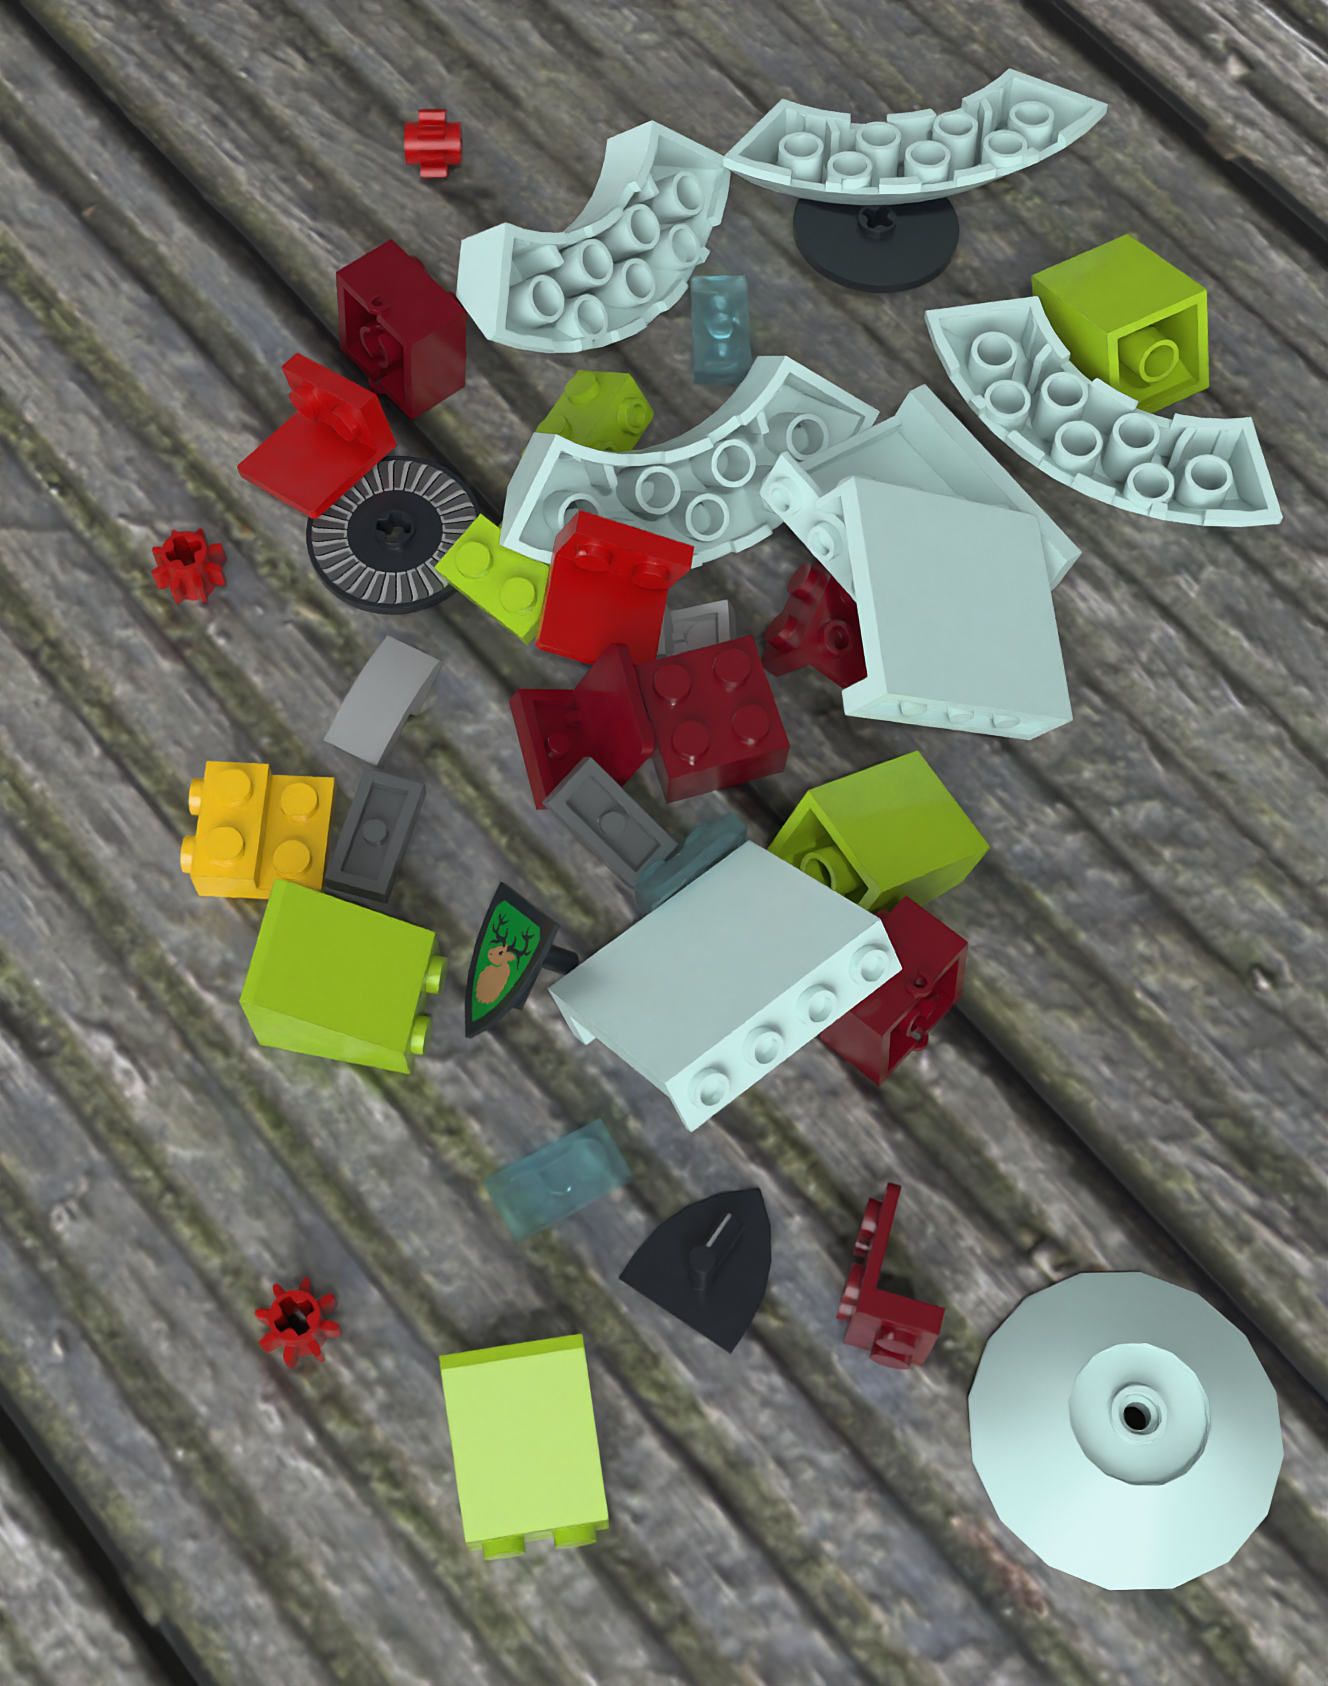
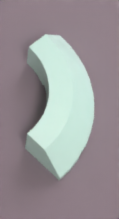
(914, 152)
(614, 263)
(1092, 435)
(695, 485)

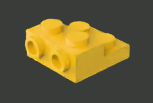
(257, 830)

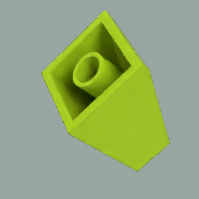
(1130, 321)
(882, 835)
(341, 980)
(524, 1445)

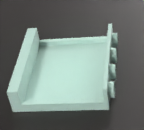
(914, 447)
(950, 612)
(727, 979)

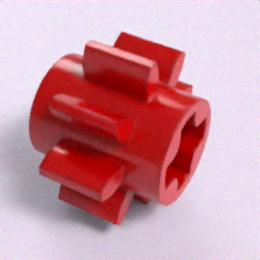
(433, 143)
(189, 565)
(282, 1332)

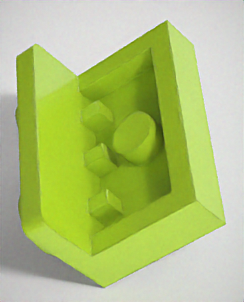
(600, 412)
(497, 578)

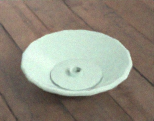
(1083, 1483)

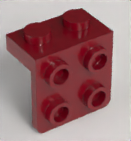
(817, 629)
(595, 720)
(882, 1322)

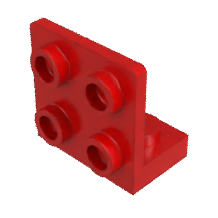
(324, 444)
(608, 588)

